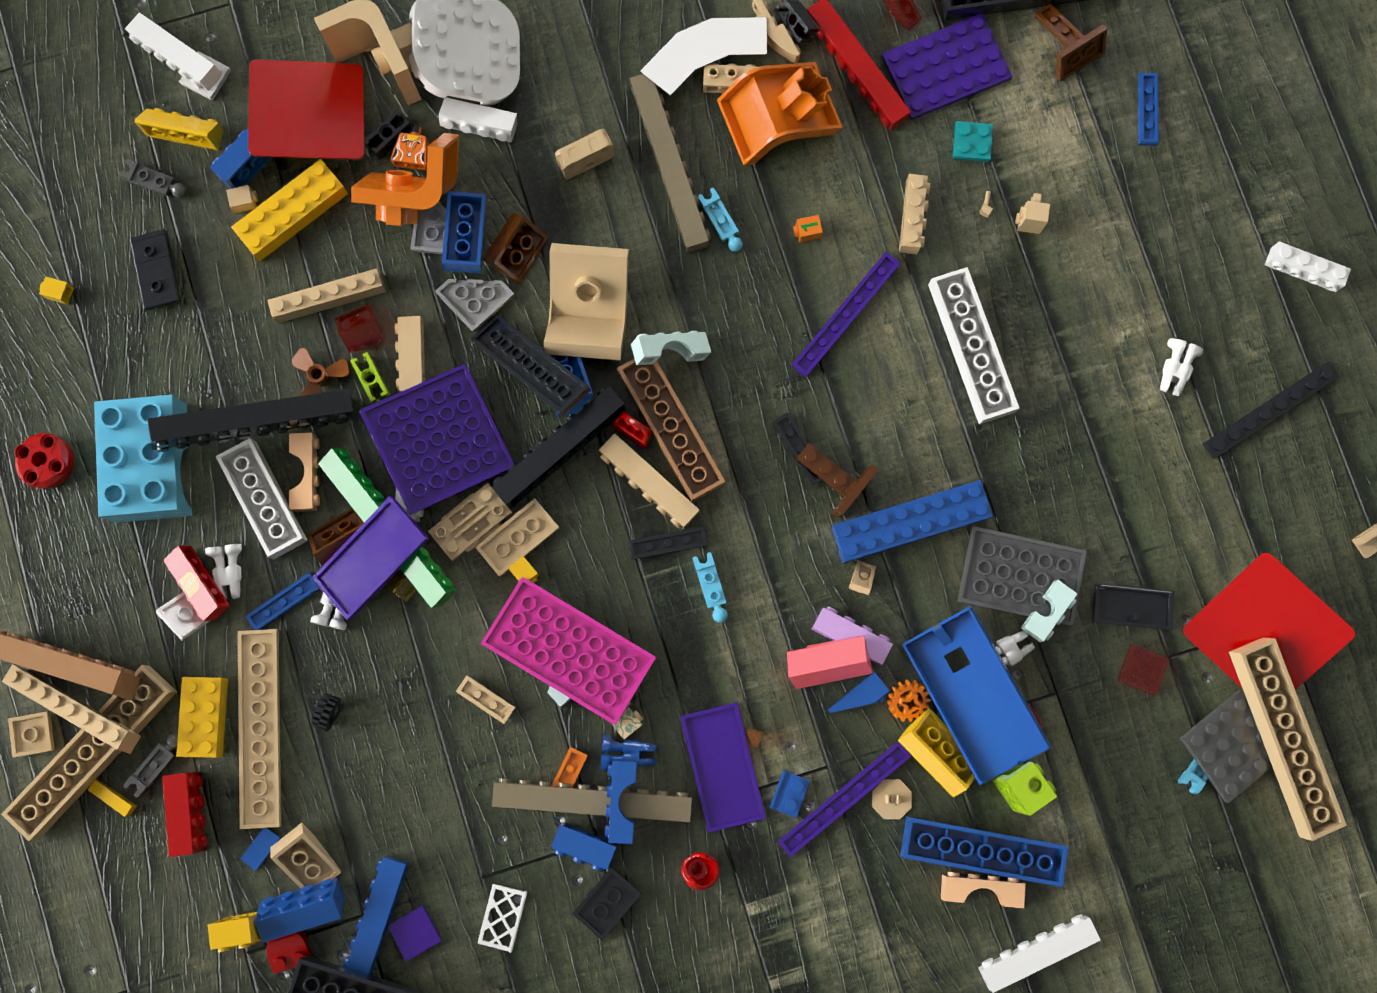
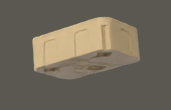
(584, 154)

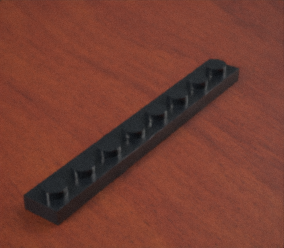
(1270, 410)

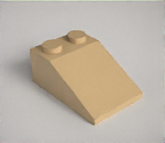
(304, 857)

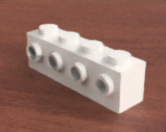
(478, 119)
(1307, 267)

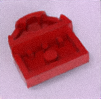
(633, 429)
(286, 950)

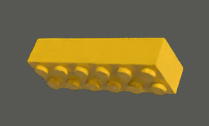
(289, 210)

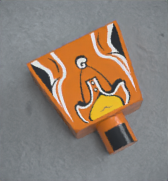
(411, 150)

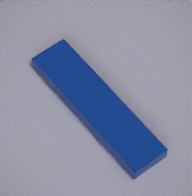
(1148, 109)
(282, 602)

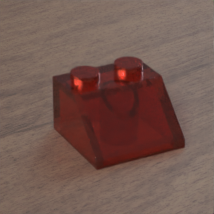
(359, 328)

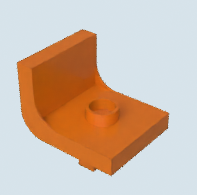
(776, 107)
(400, 195)

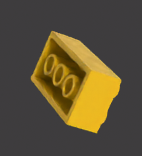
(202, 717)

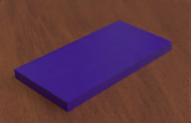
(370, 558)
(722, 767)

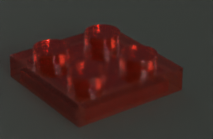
(1143, 670)

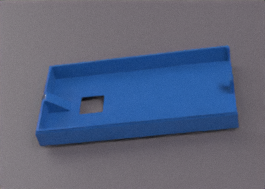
(978, 701)

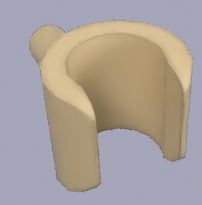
(986, 210)

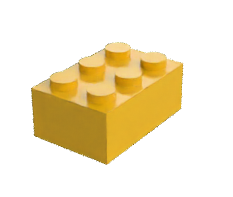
(233, 931)

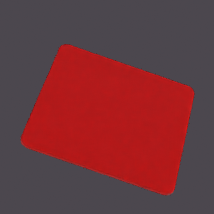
(305, 109)
(1269, 604)

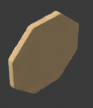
(891, 799)

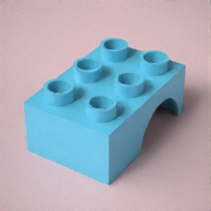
(131, 476)

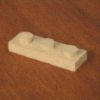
(485, 699)

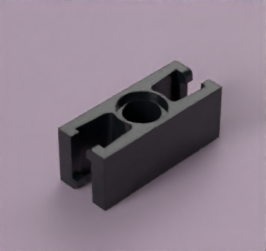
(797, 20)
(387, 127)

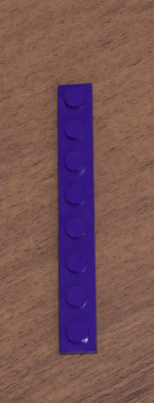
(845, 314)
(844, 798)

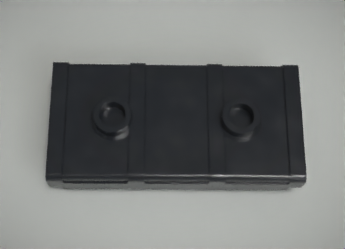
(155, 269)
(1133, 606)

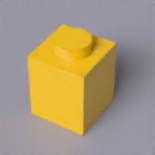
(56, 290)
(523, 568)

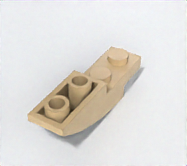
(777, 36)

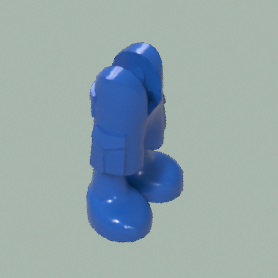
(632, 751)

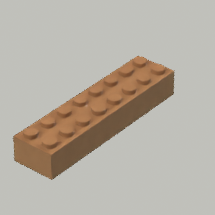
(672, 429)
(68, 665)

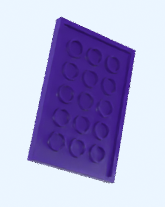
(946, 66)

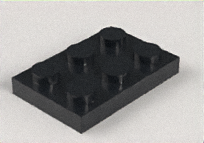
(606, 903)

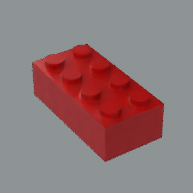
(184, 814)

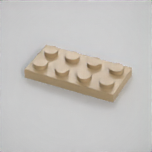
(517, 537)

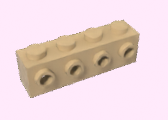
(720, 77)
(913, 214)

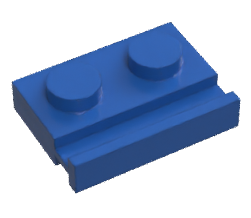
(789, 794)

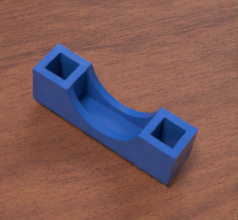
(620, 827)

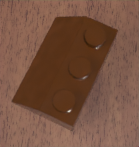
(515, 247)
(331, 536)

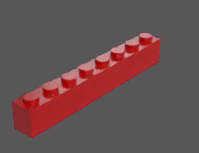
(859, 65)

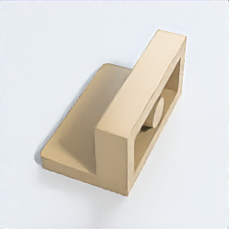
(1367, 542)

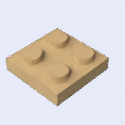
(31, 734)

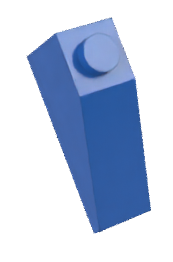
(865, 693)

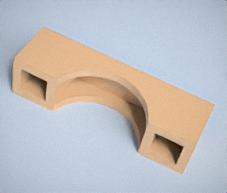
(305, 496)
(957, 888)

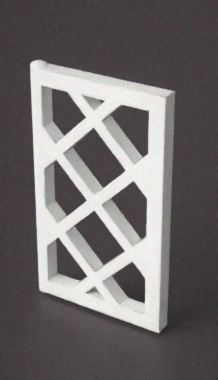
(486, 923)

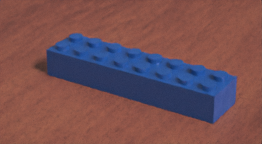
(911, 521)
(984, 851)

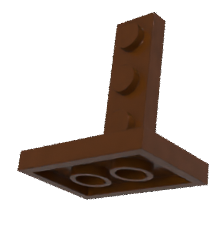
(1078, 48)
(836, 477)

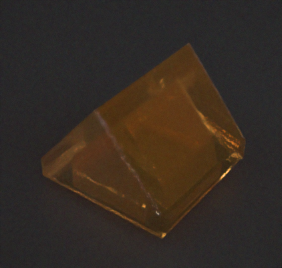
(754, 736)

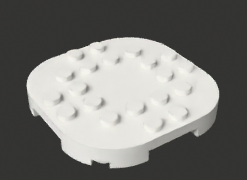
(465, 49)

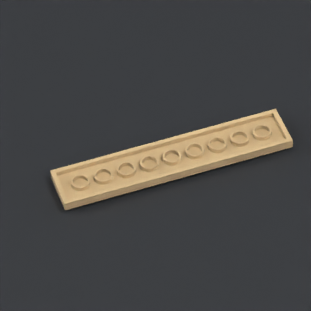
(259, 729)

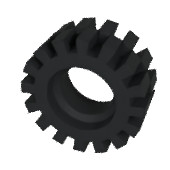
(326, 712)

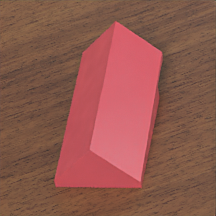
(829, 662)

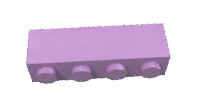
(838, 628)

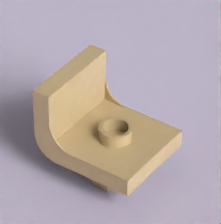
(361, 28)
(587, 301)

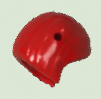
(703, 876)

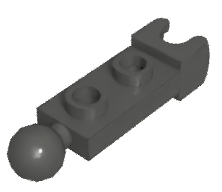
(152, 180)
(152, 766)

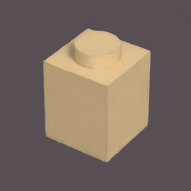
(242, 199)

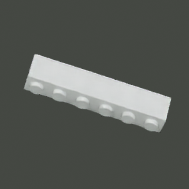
(173, 51)
(1039, 953)

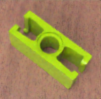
(363, 375)

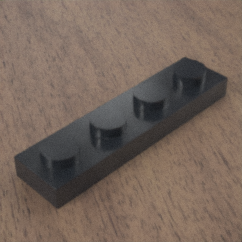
(795, 443)
(668, 543)

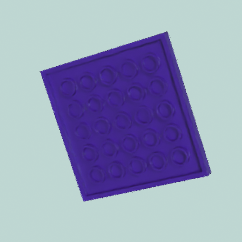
(437, 439)

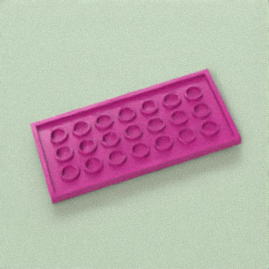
(568, 650)

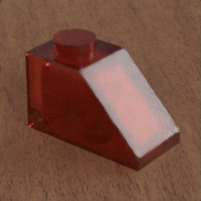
(904, 12)

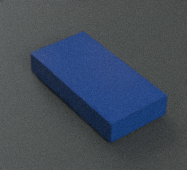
(260, 848)

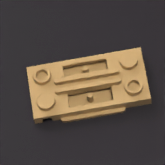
(470, 522)

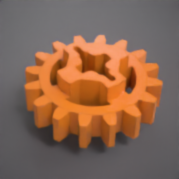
(908, 699)

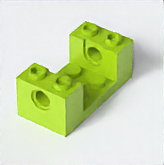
(1025, 788)

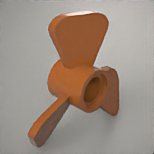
(304, 362)

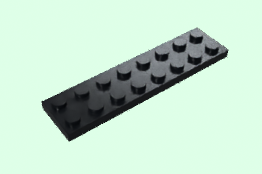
(531, 365)

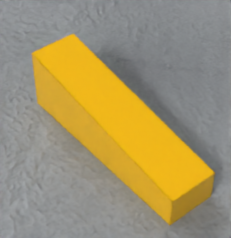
(112, 798)

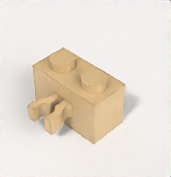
(1033, 215)

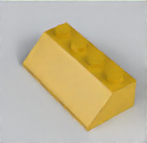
(180, 128)
(937, 752)

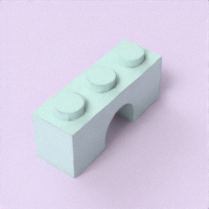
(1060, 598)

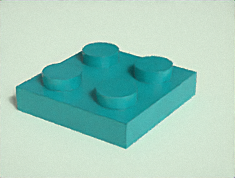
(972, 141)

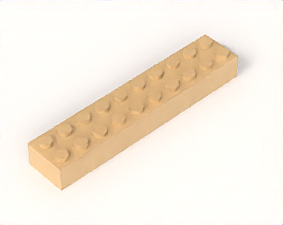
(1287, 738)
(84, 759)

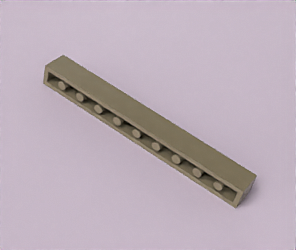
(669, 163)
(590, 801)

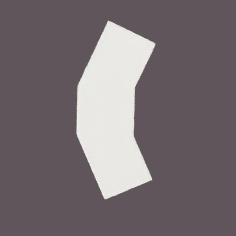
(704, 45)

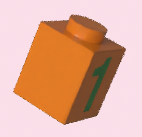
(808, 228)

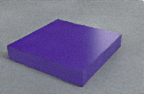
(414, 933)

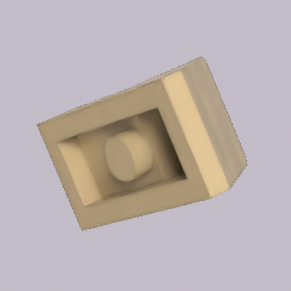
(862, 577)

